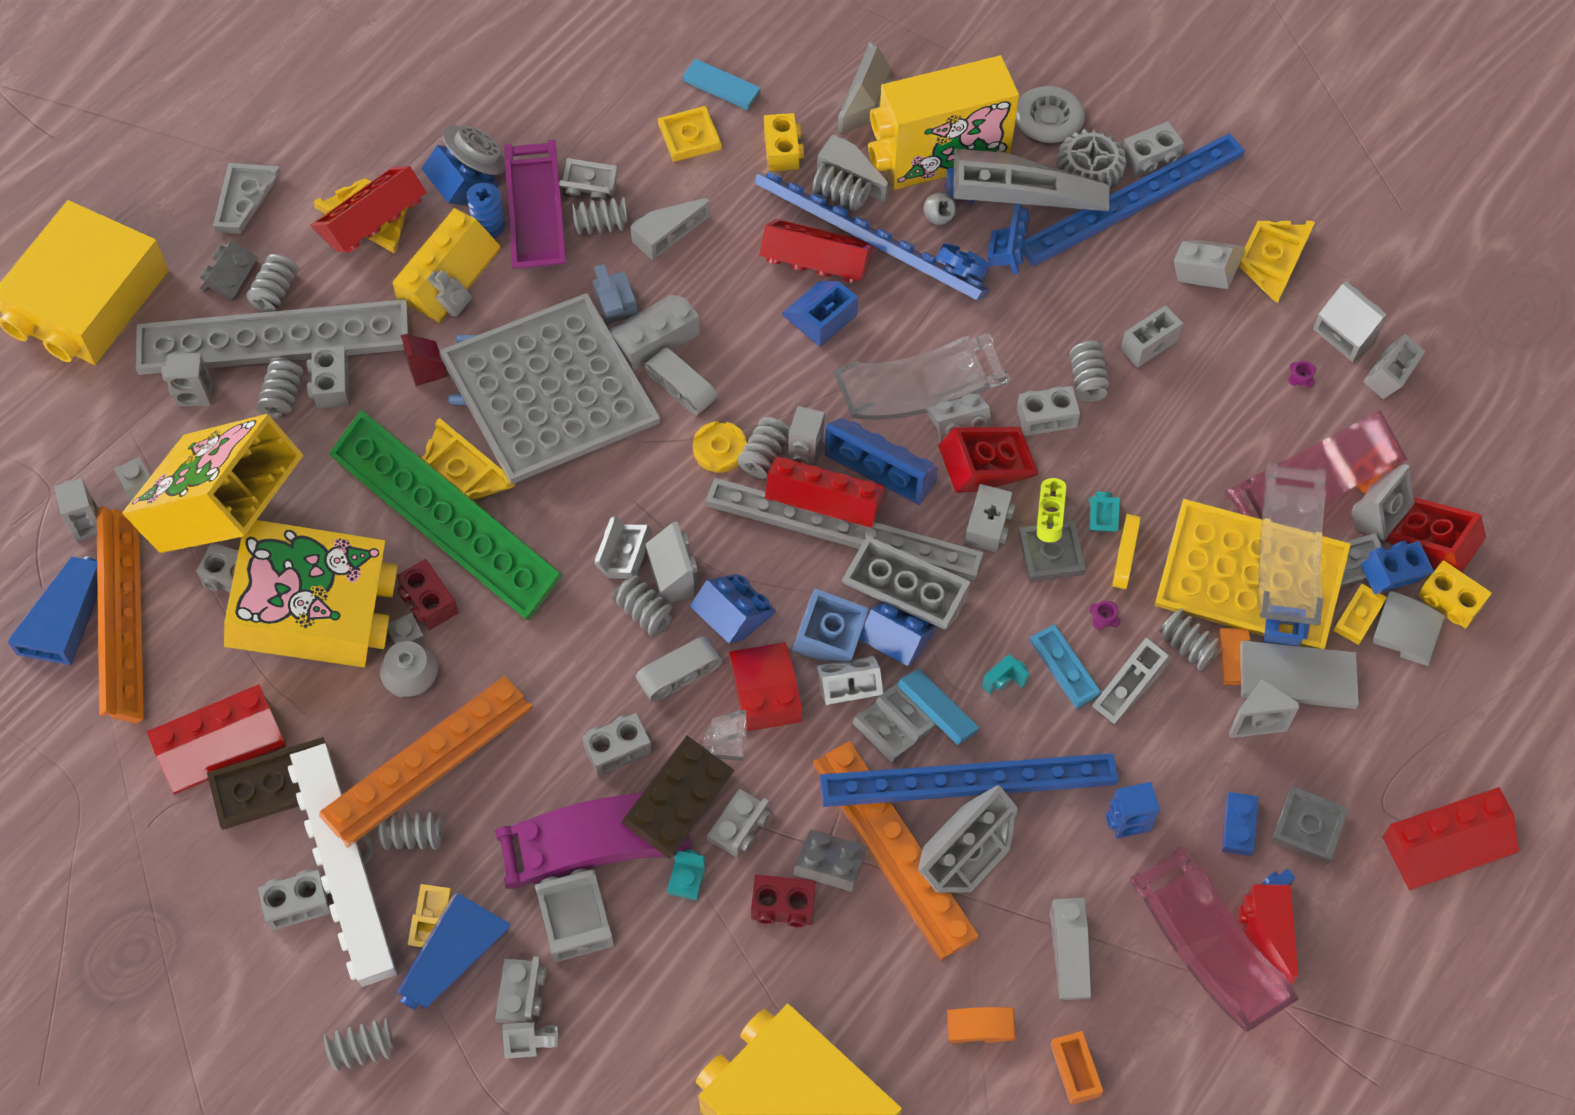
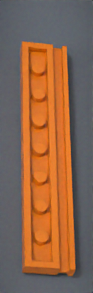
(119, 617)
(425, 761)
(899, 858)

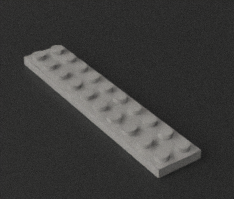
(266, 335)

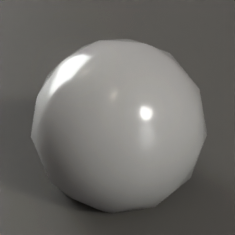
(939, 208)

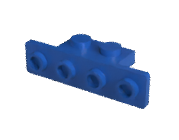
(1008, 243)

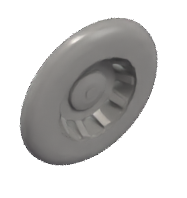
(1050, 108)
(474, 149)

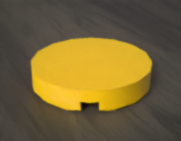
(718, 446)

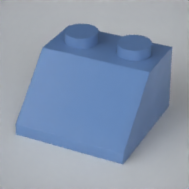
(829, 628)

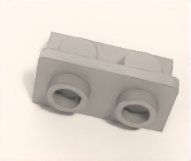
(739, 822)
(519, 991)

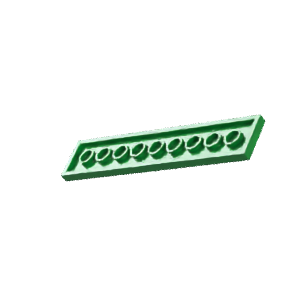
(446, 515)

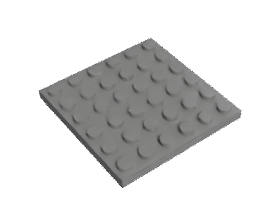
(549, 388)

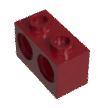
(431, 592)
(784, 891)

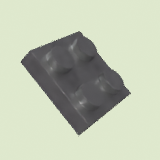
(1052, 559)
(1309, 824)
(830, 860)

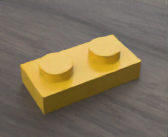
(1359, 614)

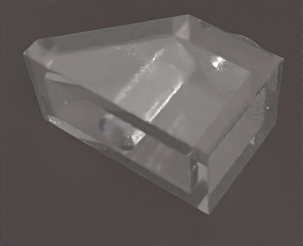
(727, 736)

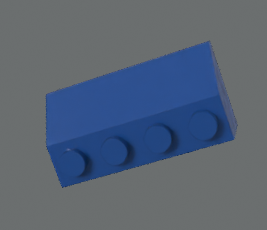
(879, 460)

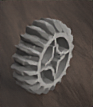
(1106, 157)

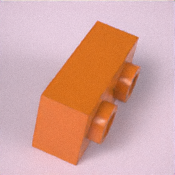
(1076, 1068)

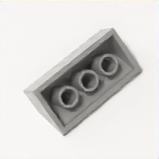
(907, 583)

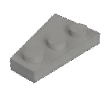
(242, 194)

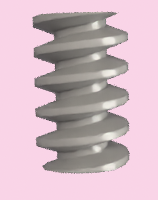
(840, 189)
(600, 216)
(272, 283)
(1089, 371)
(279, 387)
(763, 447)
(642, 605)
(1190, 640)
(411, 831)
(359, 1045)

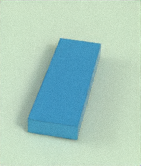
(721, 84)
(1065, 666)
(938, 706)

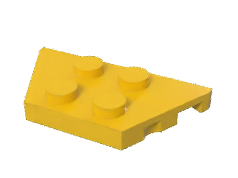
(389, 233)
(1274, 254)
(464, 463)

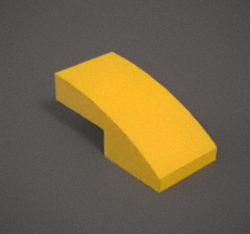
(429, 908)

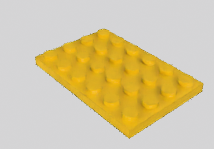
(1216, 571)

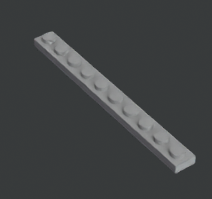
(753, 505)

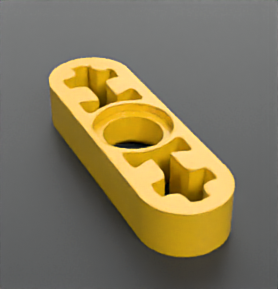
(1126, 551)

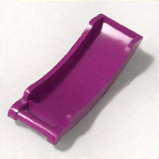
(535, 206)
(573, 840)

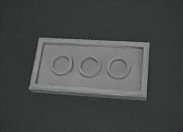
(1301, 673)

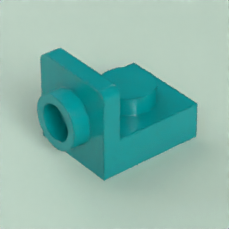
(1104, 512)
(1002, 674)
(687, 874)

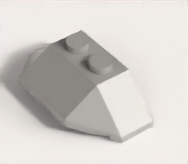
(865, 90)
(969, 843)

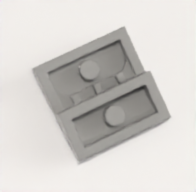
(1409, 628)
(894, 723)

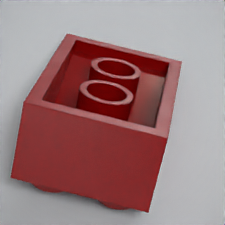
(986, 457)
(1442, 531)
(766, 686)
(1270, 926)

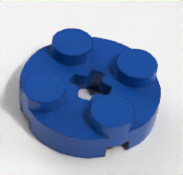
(963, 262)

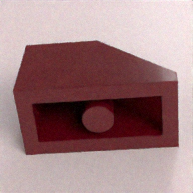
(423, 359)

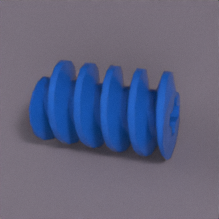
(486, 207)

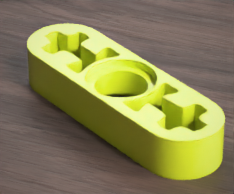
(1055, 518)

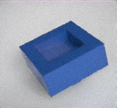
(1284, 878)

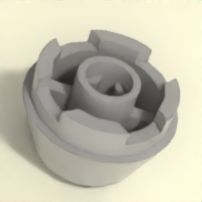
(408, 669)

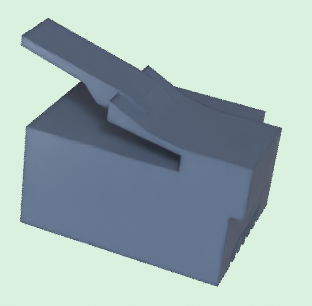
(613, 295)

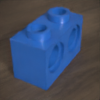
(1396, 567)
(1133, 810)

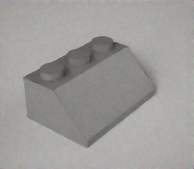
(654, 328)

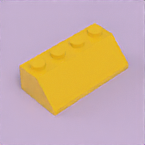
(459, 249)

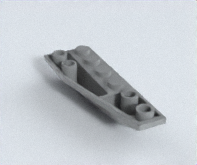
(1023, 181)

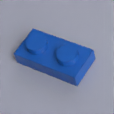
(1240, 823)

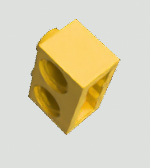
(781, 142)
(1457, 589)

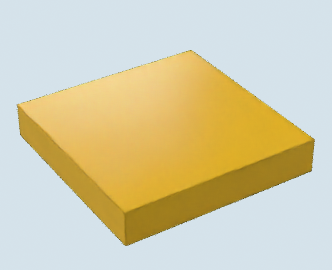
(689, 133)

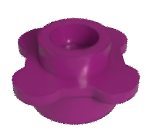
(1304, 368)
(1108, 608)

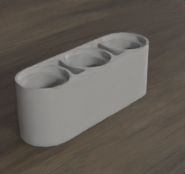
(681, 381)
(678, 669)

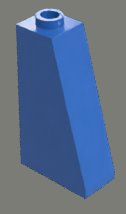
(60, 615)
(452, 946)

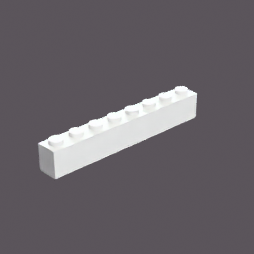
(344, 871)

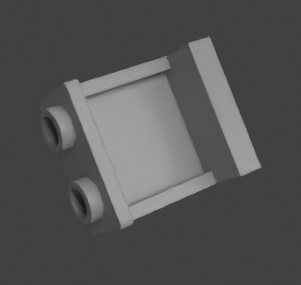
(574, 915)

